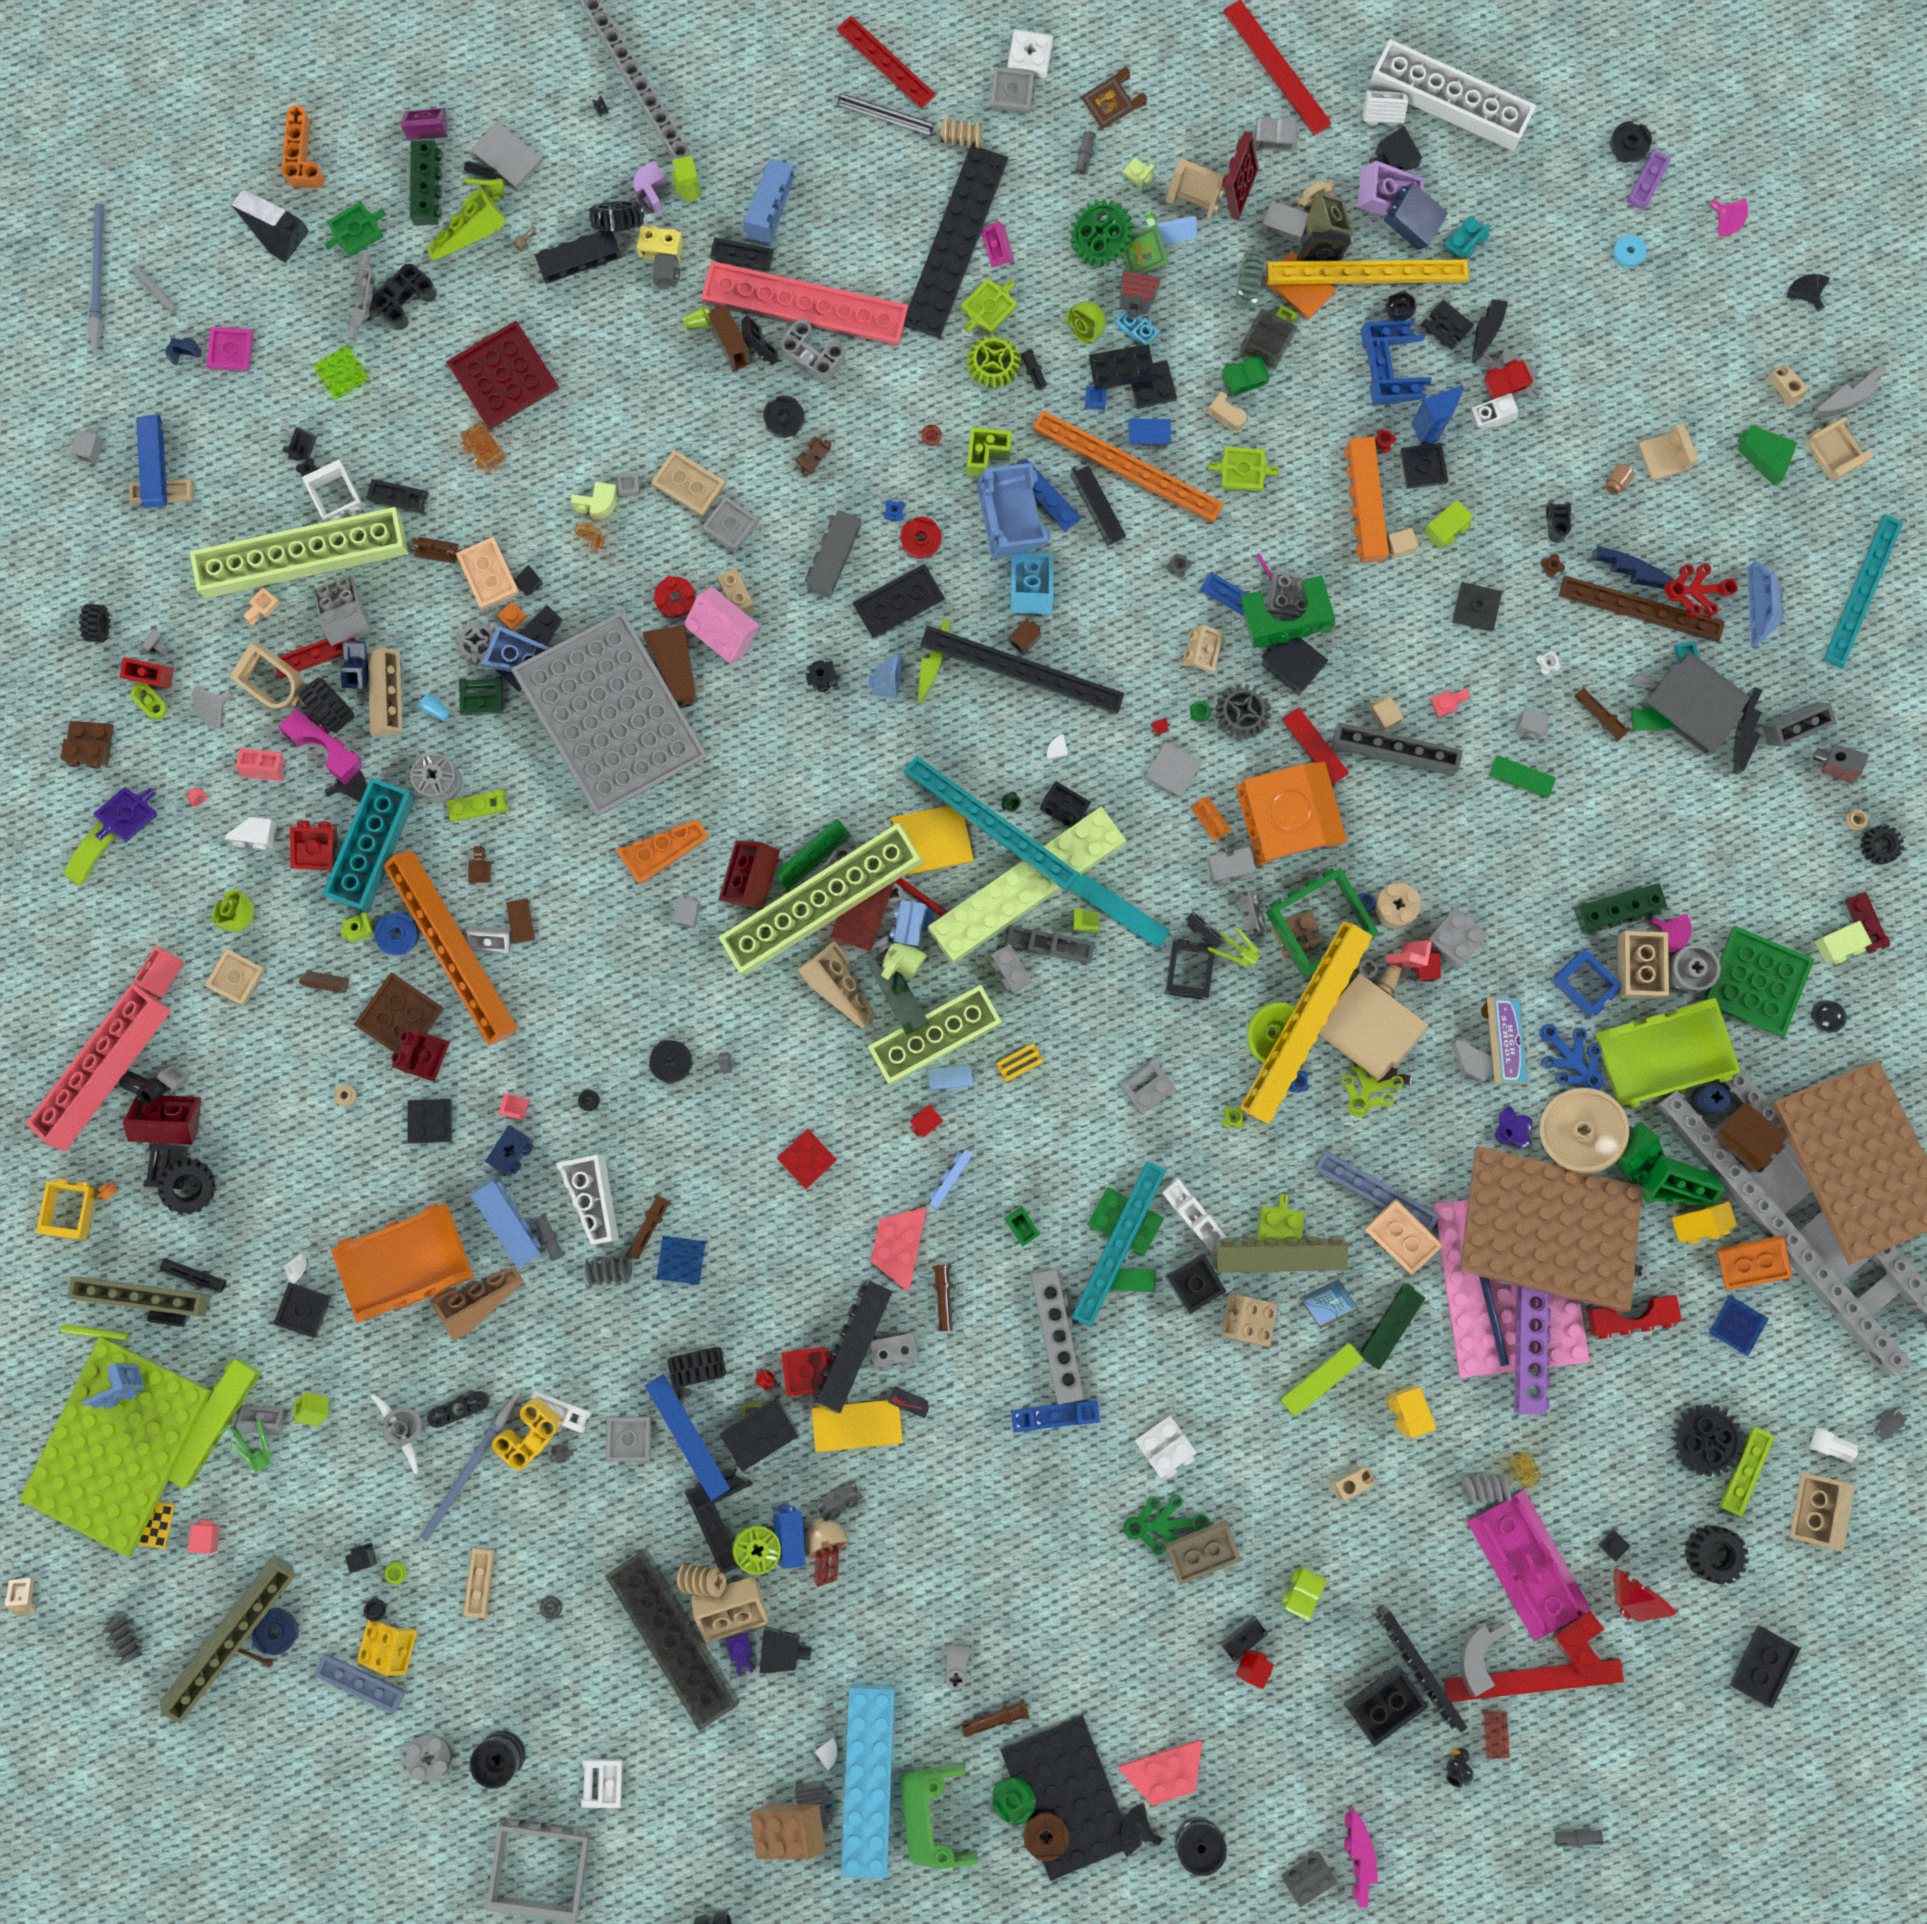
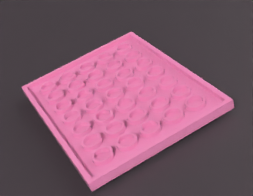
(1469, 1316)

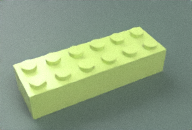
(947, 1030)

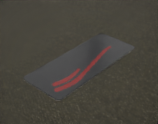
(909, 1402)

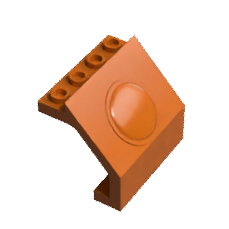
(1290, 812)

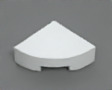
(1057, 748)
(295, 1268)
(827, 1753)

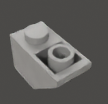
(1471, 1061)

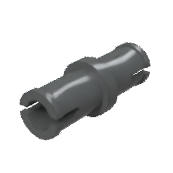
(1085, 152)
(549, 1238)
(1579, 1838)

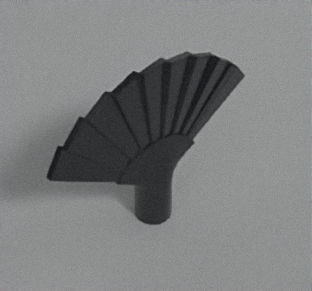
(1809, 289)
(354, 788)
(1136, 1830)

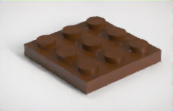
(394, 1009)

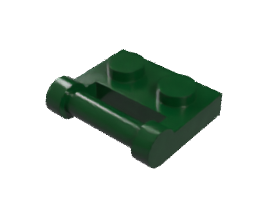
(481, 702)

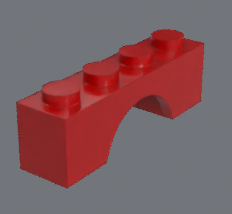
(1660, 1311)

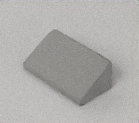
(488, 939)
(270, 1418)

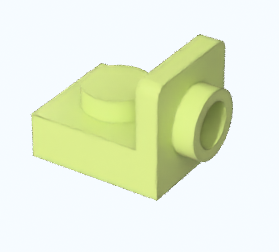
(1139, 173)

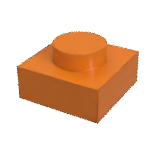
(512, 616)

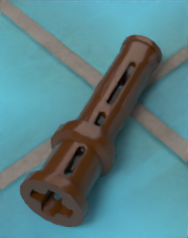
(1608, 720)
(653, 1217)
(943, 1287)
(1004, 1716)

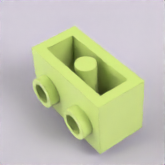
(1843, 942)

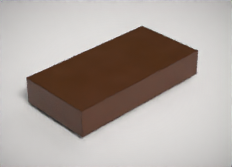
(520, 921)

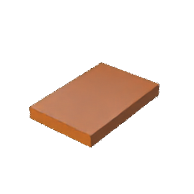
(1303, 297)
(1754, 1262)

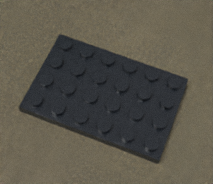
(1070, 1783)

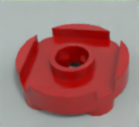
(914, 528)
(669, 586)

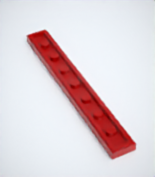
(1277, 67)
(1538, 1680)

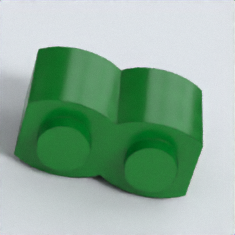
(1245, 376)

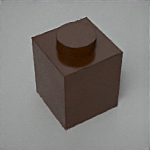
(1025, 636)

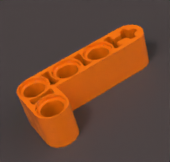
(299, 147)

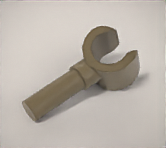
(520, 241)

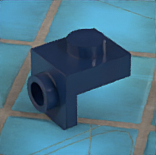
(178, 346)

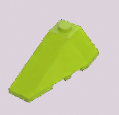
(476, 221)

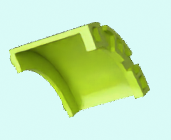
(1668, 1053)

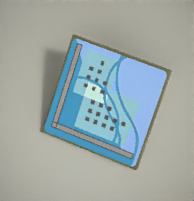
(1329, 1303)

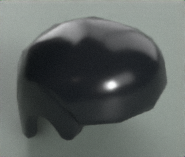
(1406, 306)
(1829, 1016)

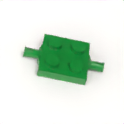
(355, 229)

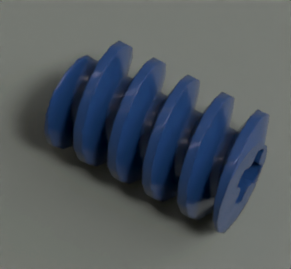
(1710, 1098)

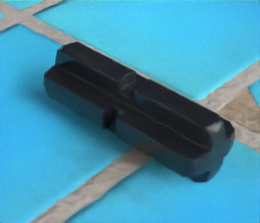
(483, 170)
(168, 1319)

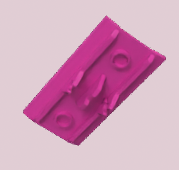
(1529, 1565)

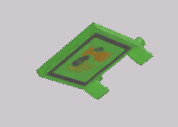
(1147, 248)

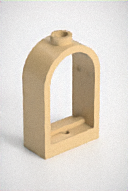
(248, 663)

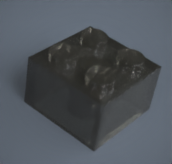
(1268, 338)

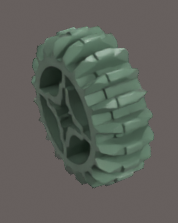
(1250, 279)

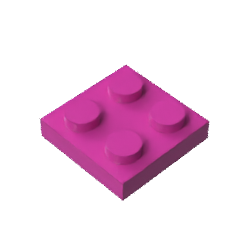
(230, 349)

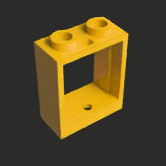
(48, 1207)

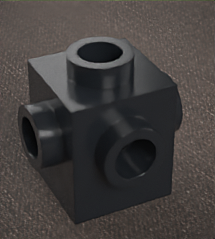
(821, 676)

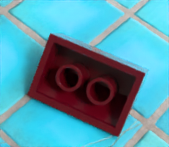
(749, 874)
(164, 1121)

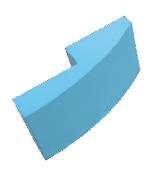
(1139, 330)

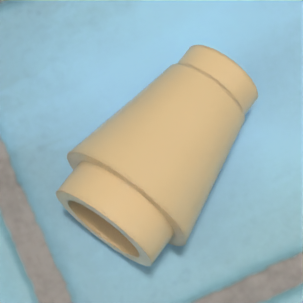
(1389, 979)

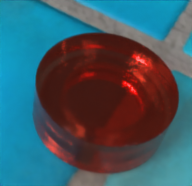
(931, 435)

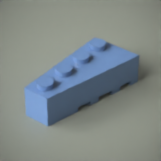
(510, 650)
(506, 1221)

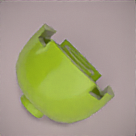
(1086, 316)
(233, 912)

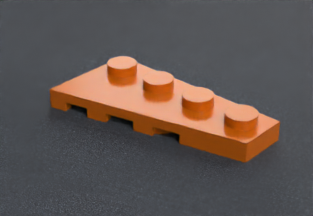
(658, 852)

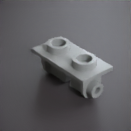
(1255, 920)

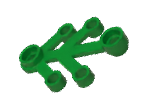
(1161, 1523)

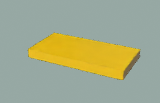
(857, 1426)

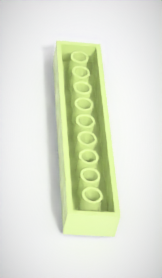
(299, 552)
(1023, 887)
(821, 899)

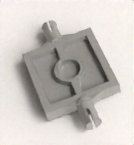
(1500, 362)

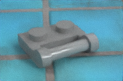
(1150, 1093)

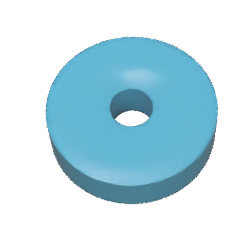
(1626, 259)

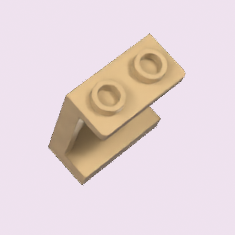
(1196, 186)
(1836, 450)

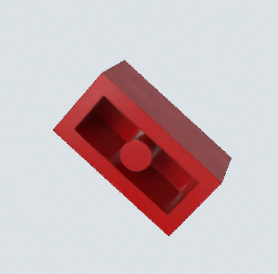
(146, 672)

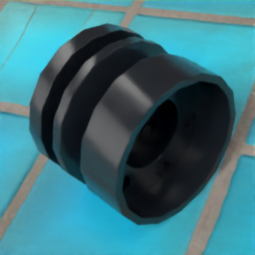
(485, 1763)

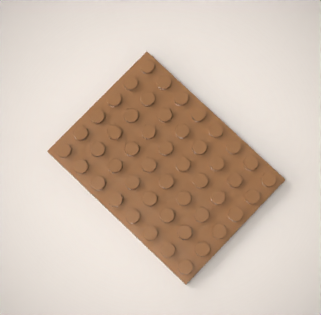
(1859, 1159)
(1551, 1229)

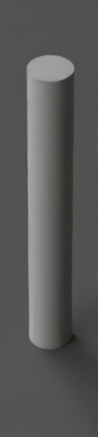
(155, 289)

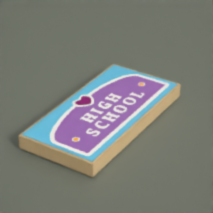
(1507, 1040)

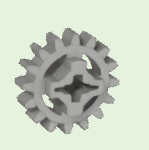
(472, 636)

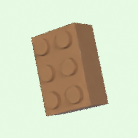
(788, 1831)

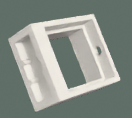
(328, 474)

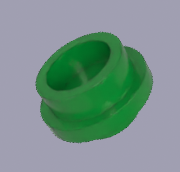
(1200, 711)

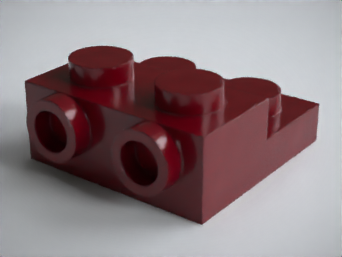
(420, 1054)

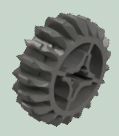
(1250, 714)

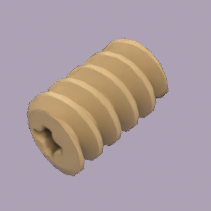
(960, 132)
(701, 1580)

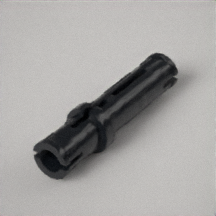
(201, 1278)

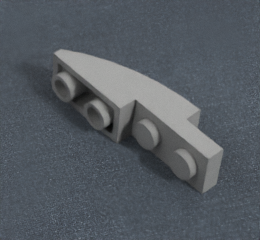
(1849, 396)

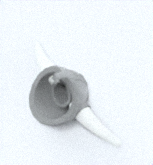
(400, 1428)

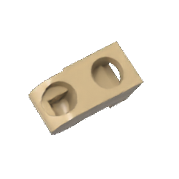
(1787, 384)
(1226, 414)
(1352, 1483)

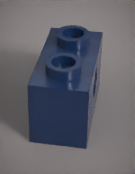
(499, 1156)

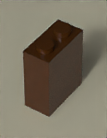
(729, 338)
(1751, 1137)

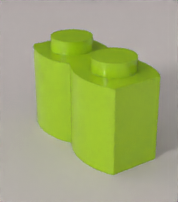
(1303, 1593)

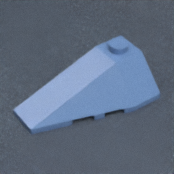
(887, 677)

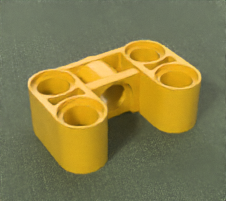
(535, 1439)

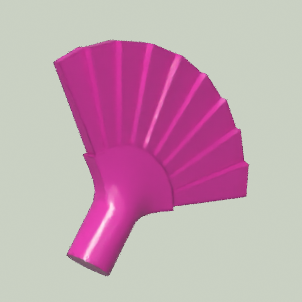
(1730, 216)
(1678, 931)

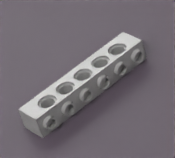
(1063, 1393)

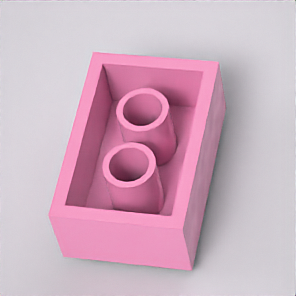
(721, 625)

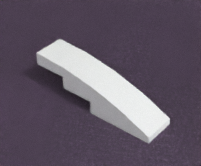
(1193, 1214)

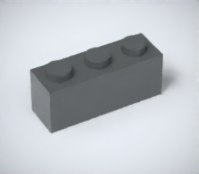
(1799, 724)

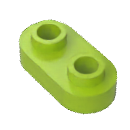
(149, 702)

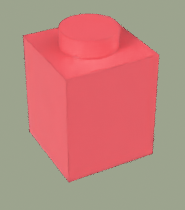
(203, 1537)

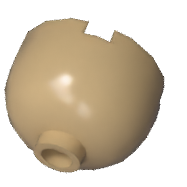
(823, 1535)

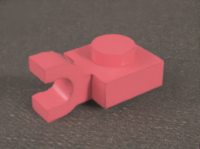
(1446, 703)

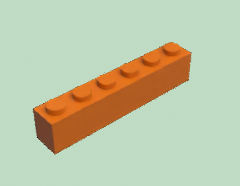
(1367, 500)

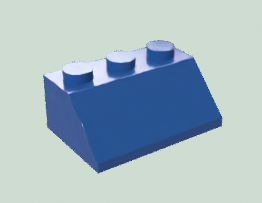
(1435, 415)

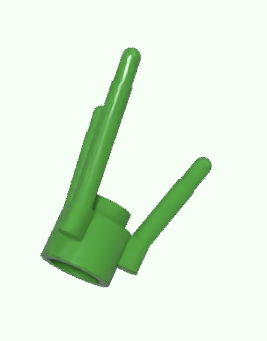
(258, 1459)

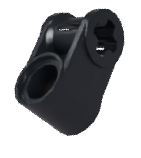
(1558, 517)

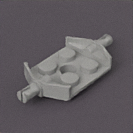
(365, 280)

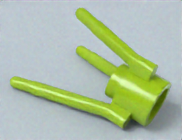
(494, 187)
(1247, 955)

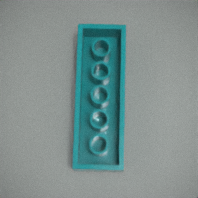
(369, 845)

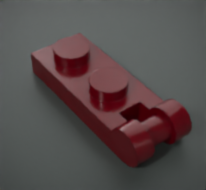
(1862, 910)

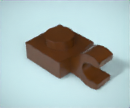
(479, 870)

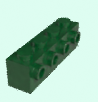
(425, 182)
(1619, 908)

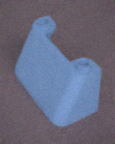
(1011, 510)

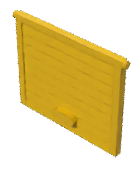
(938, 836)

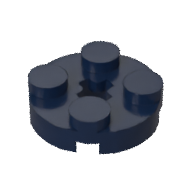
(287, 1636)

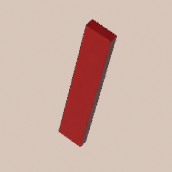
(886, 62)

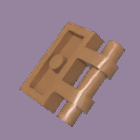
(1302, 925)

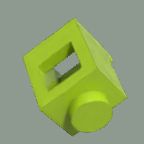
(364, 930)

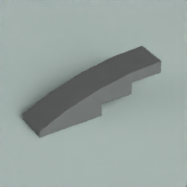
(1050, 944)

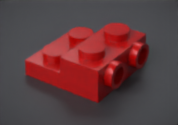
(312, 845)
(804, 1369)

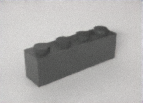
(833, 554)

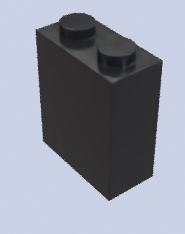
(1294, 663)

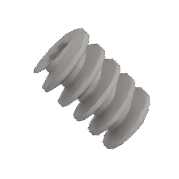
(1485, 1487)

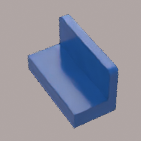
(1149, 431)

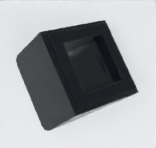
(528, 581)

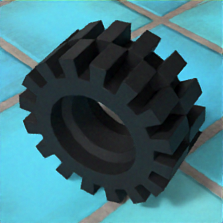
(94, 623)
(1892, 839)

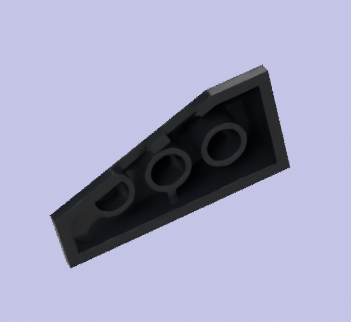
(272, 225)

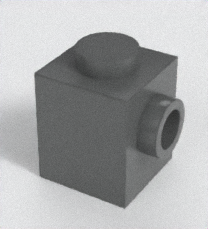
(665, 271)

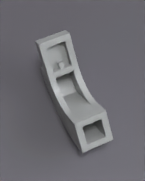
(1472, 1657)

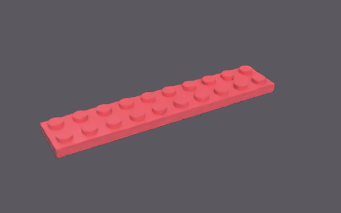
(797, 300)

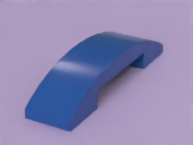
(1055, 1416)

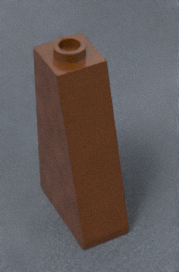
(673, 658)

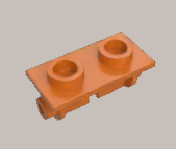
(1210, 818)

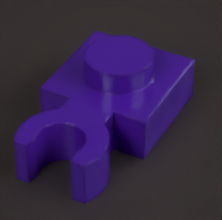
(739, 1649)

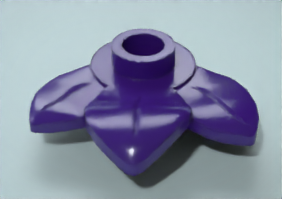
(1516, 1126)

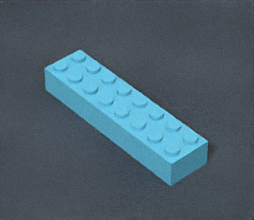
(868, 1781)

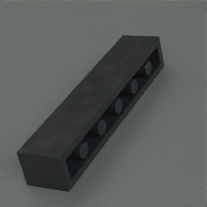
(852, 1347)

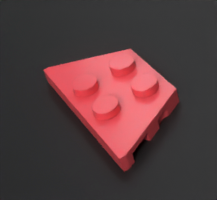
(898, 1245)
(1165, 1773)

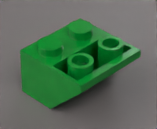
(1640, 1154)

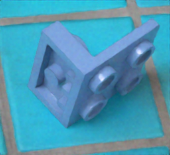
(126, 1385)

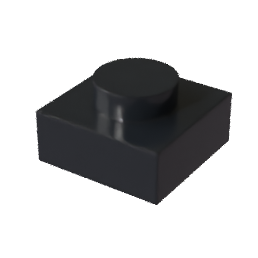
(1614, 1545)

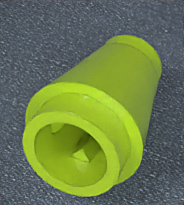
(697, 318)

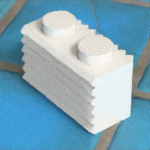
(1385, 108)

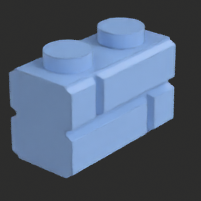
(909, 923)

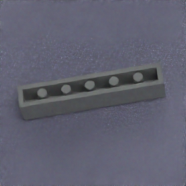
(1396, 749)

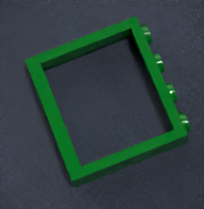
(1286, 934)

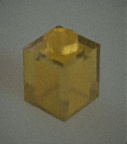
(1524, 1469)

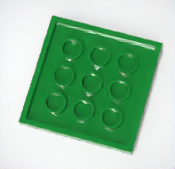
(1760, 981)

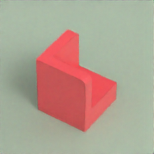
(514, 1107)

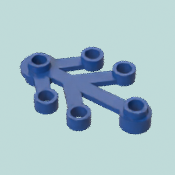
(1574, 1060)

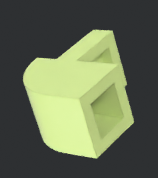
(601, 503)
(902, 959)

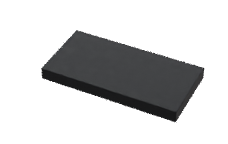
(898, 601)

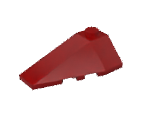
(1638, 1601)

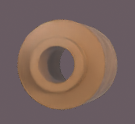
(1619, 479)

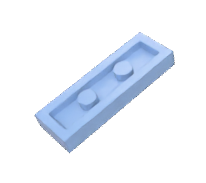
(949, 1178)

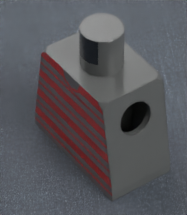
(1137, 292)
(1842, 762)

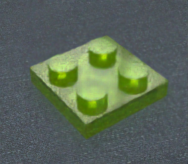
(341, 372)

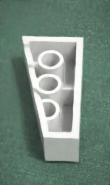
(591, 1196)

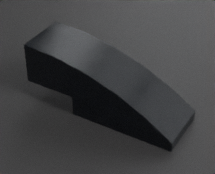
(1488, 328)

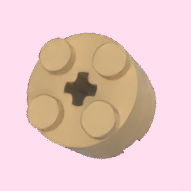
(1386, 909)

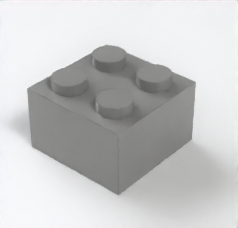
(1457, 938)

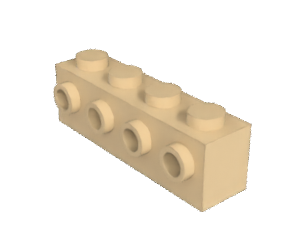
(385, 692)

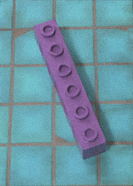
(1524, 1357)

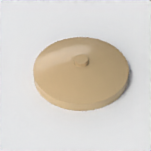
(1584, 1130)

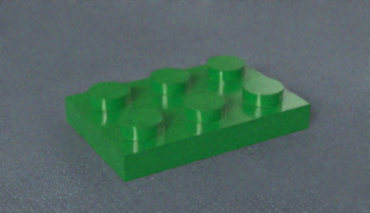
(1108, 1212)

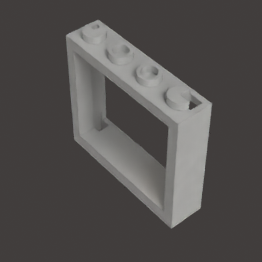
(533, 1908)

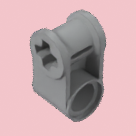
(956, 1662)

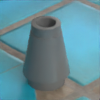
(1890, 1423)

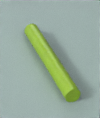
(93, 1332)

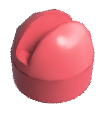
(194, 794)

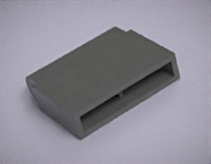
(1698, 703)

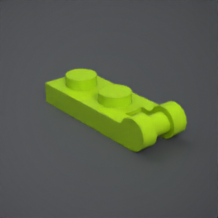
(477, 806)

